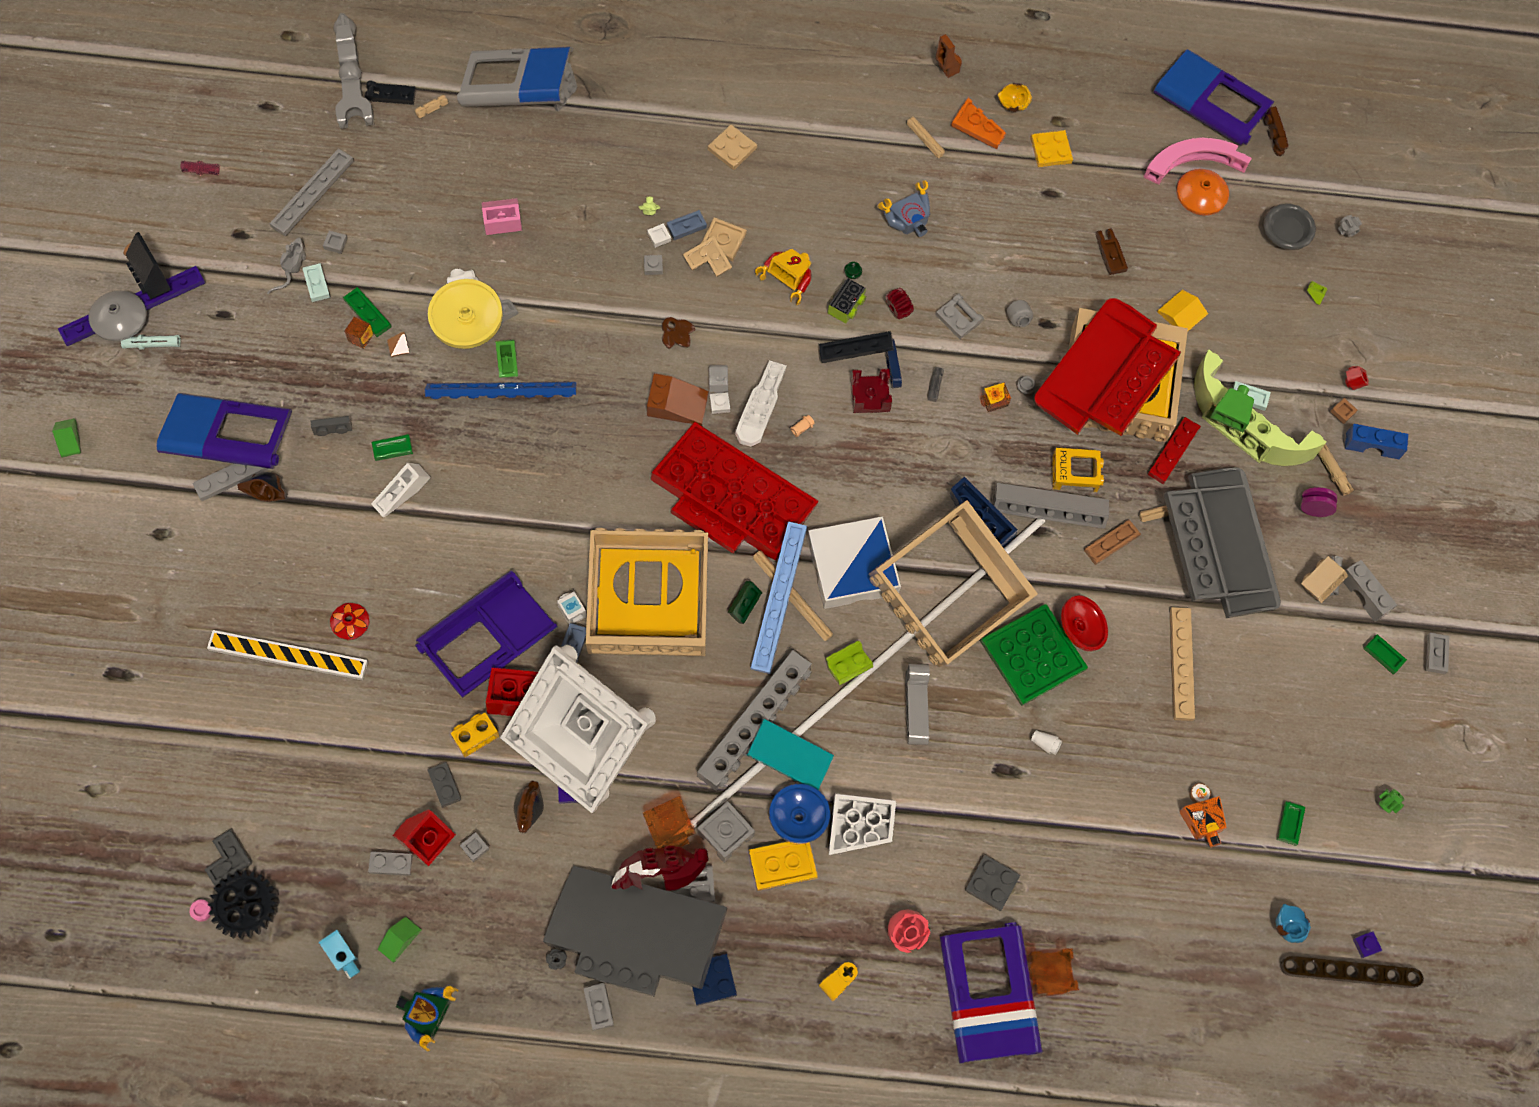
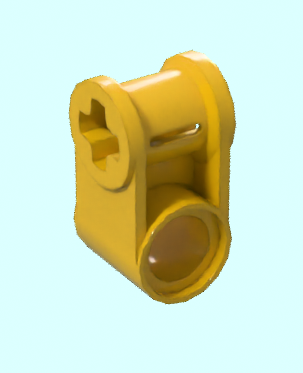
(836, 982)

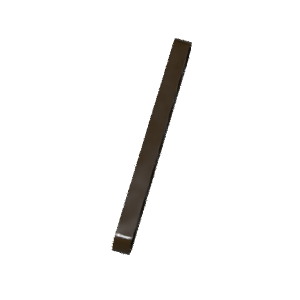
(1361, 968)

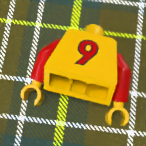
(790, 269)

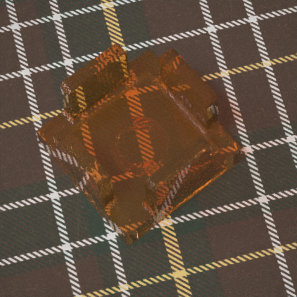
(670, 823)

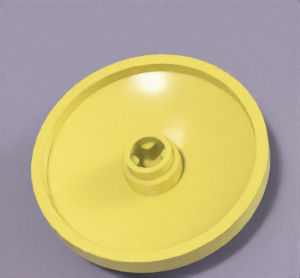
(465, 313)

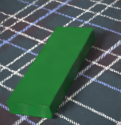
(367, 311)

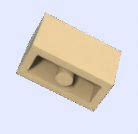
(1324, 579)

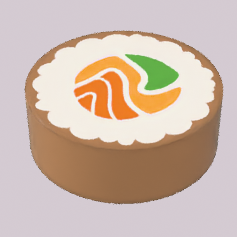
(1199, 793)

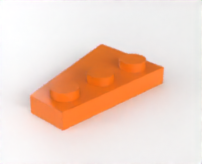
(976, 124)

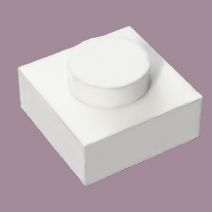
(659, 235)
(719, 403)

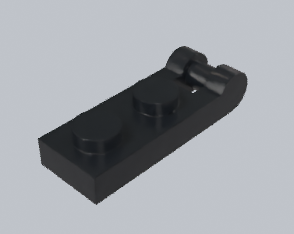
(390, 93)

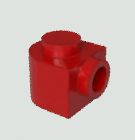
(1356, 378)

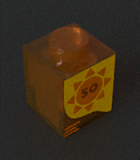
(359, 332)
(995, 397)

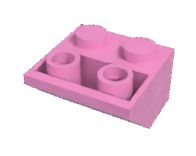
(501, 216)

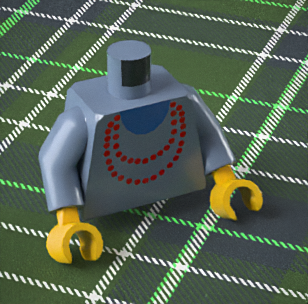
(910, 213)

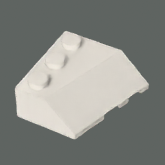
(860, 823)

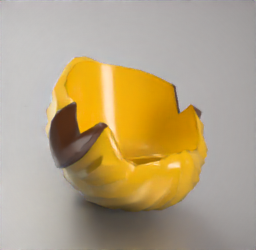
(1015, 97)

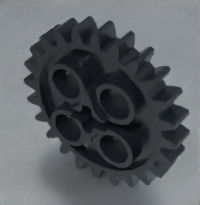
(246, 923)

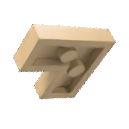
(709, 252)

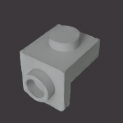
(718, 378)

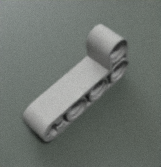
(917, 704)

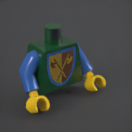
(425, 1013)

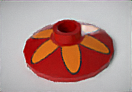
(351, 629)

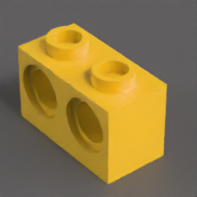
(477, 738)

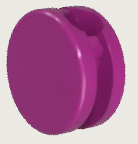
(1319, 502)

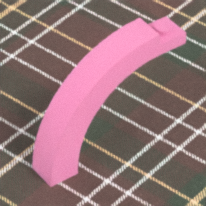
(1192, 150)

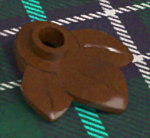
(677, 335)

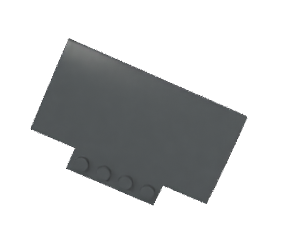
(634, 932)

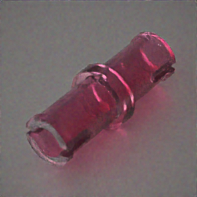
(199, 167)

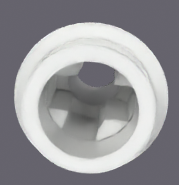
(1047, 742)

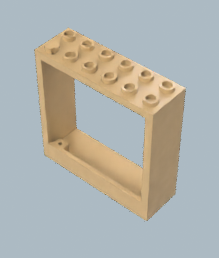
(991, 558)

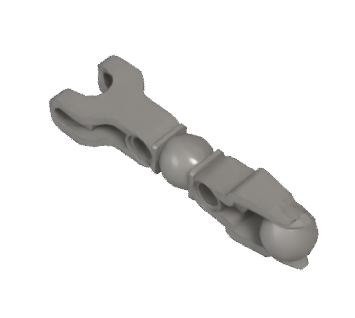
(350, 74)

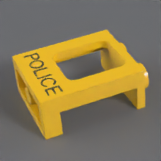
(1062, 468)

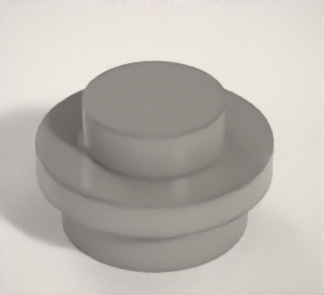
(1026, 385)

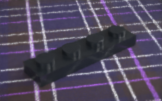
(856, 347)

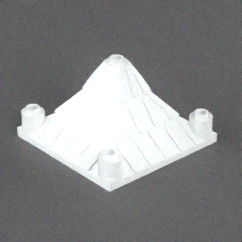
(575, 728)

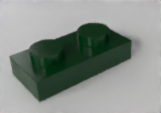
(745, 602)

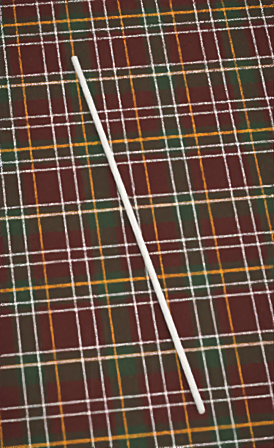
(860, 678)

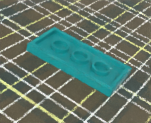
(789, 754)

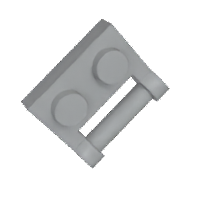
(955, 320)
(701, 889)

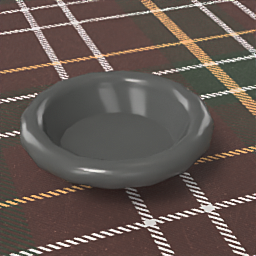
(1289, 226)

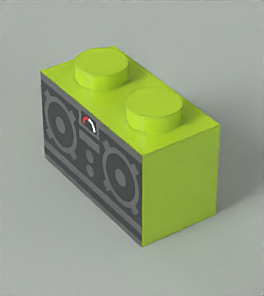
(847, 300)

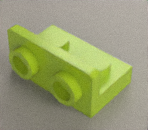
(848, 663)

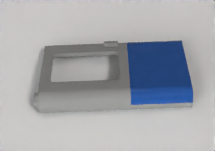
(536, 82)

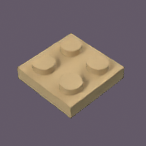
(732, 147)

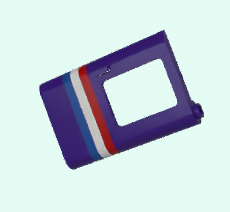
(993, 1024)

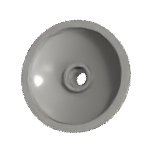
(120, 323)

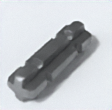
(935, 384)

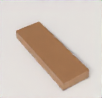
(1112, 542)

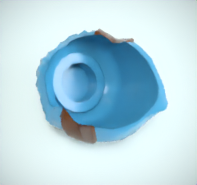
(1292, 924)

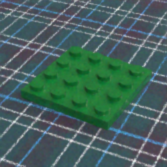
(1034, 654)

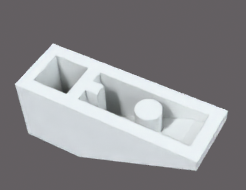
(401, 488)

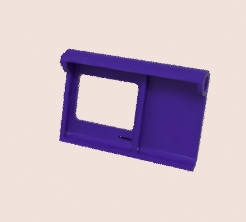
(508, 616)

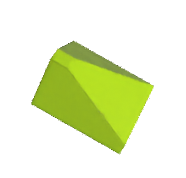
(1317, 292)

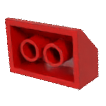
(507, 690)

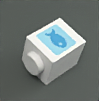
(571, 608)

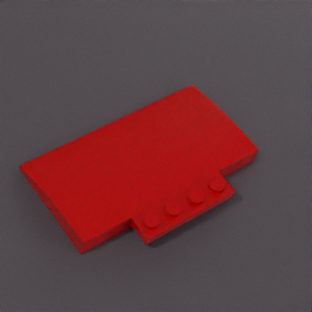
(730, 493)

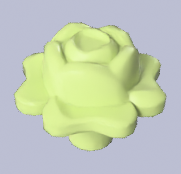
(649, 206)

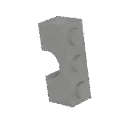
(1377, 599)

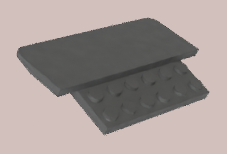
(1222, 543)

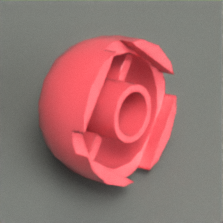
(908, 930)

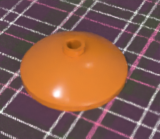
(1201, 198)

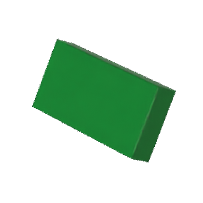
(392, 447)
(1385, 654)
(1291, 823)

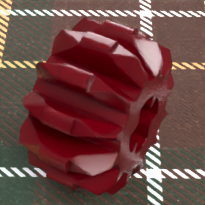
(899, 303)

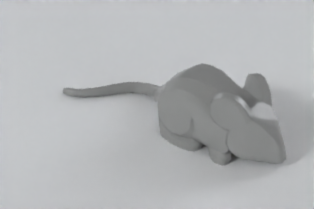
(291, 261)

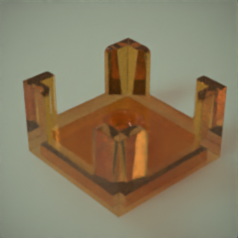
(1052, 973)

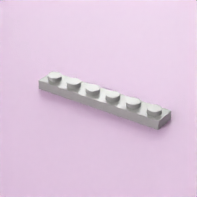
(311, 192)

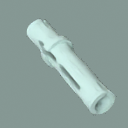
(172, 341)

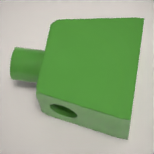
(1234, 408)

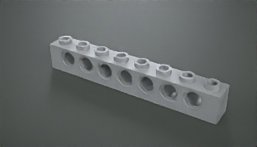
(793, 664)

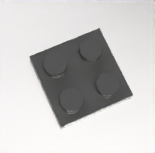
(992, 883)

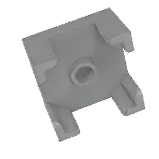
(725, 831)

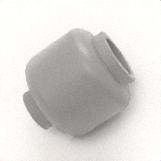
(1020, 313)

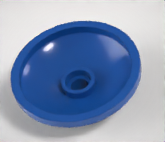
(800, 801)

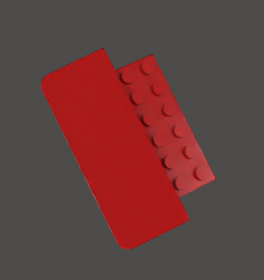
(1107, 371)

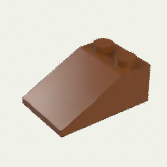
(676, 400)

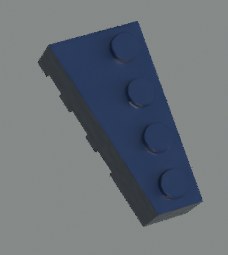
(996, 522)

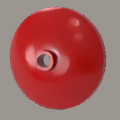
(1084, 623)

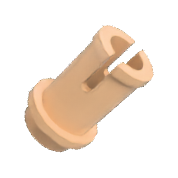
(803, 425)

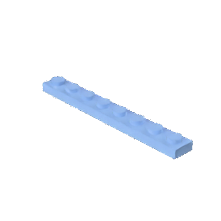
(779, 598)

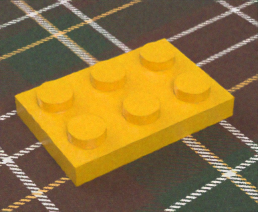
(782, 864)

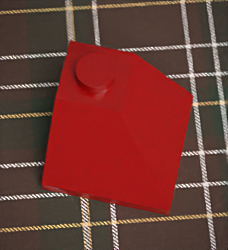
(424, 836)

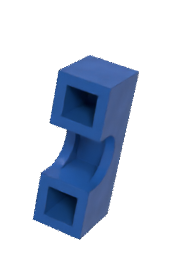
(1362, 437)

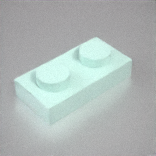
(316, 282)
(1260, 396)

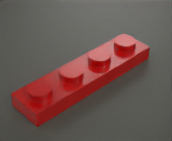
(1174, 450)

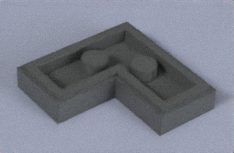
(232, 858)

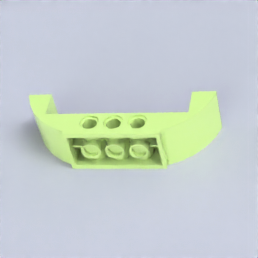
(1260, 438)

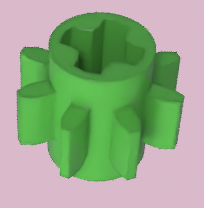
(1391, 801)

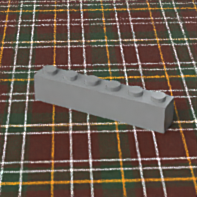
(1051, 505)

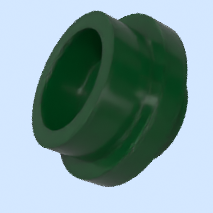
(853, 270)

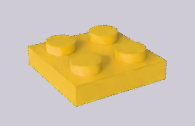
(1051, 148)

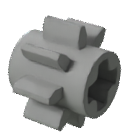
(1350, 225)

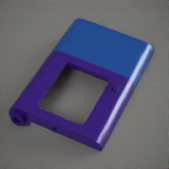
(1194, 80)
(194, 427)

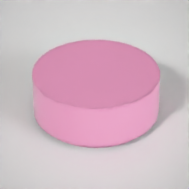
(199, 910)

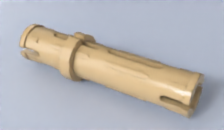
(1337, 474)

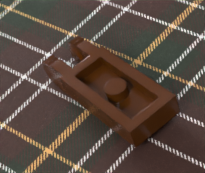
(1276, 131)
(1111, 252)

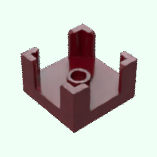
(871, 393)

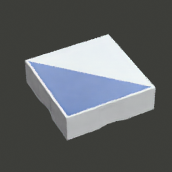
(846, 557)

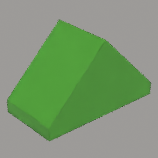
(506, 358)
(67, 437)
(398, 939)

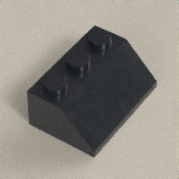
(145, 268)

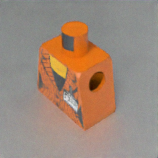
(1205, 820)

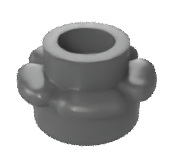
(556, 953)

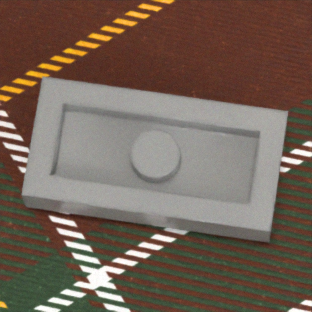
(1437, 653)
(390, 863)
(598, 1006)

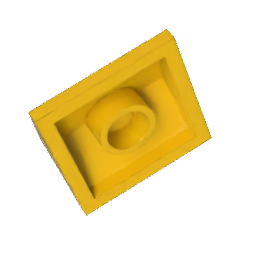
(1183, 310)

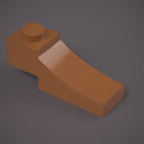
(948, 60)

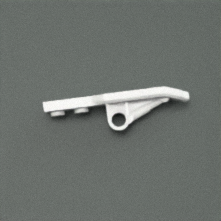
(760, 405)

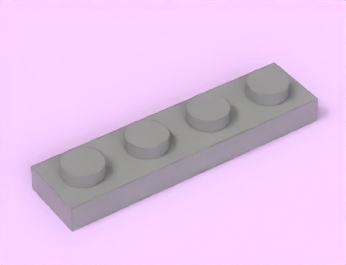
(224, 479)

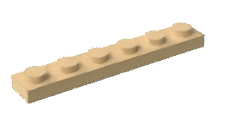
(1182, 664)

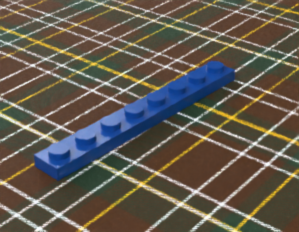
(493, 390)

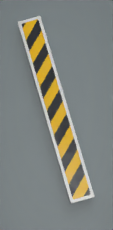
(287, 655)

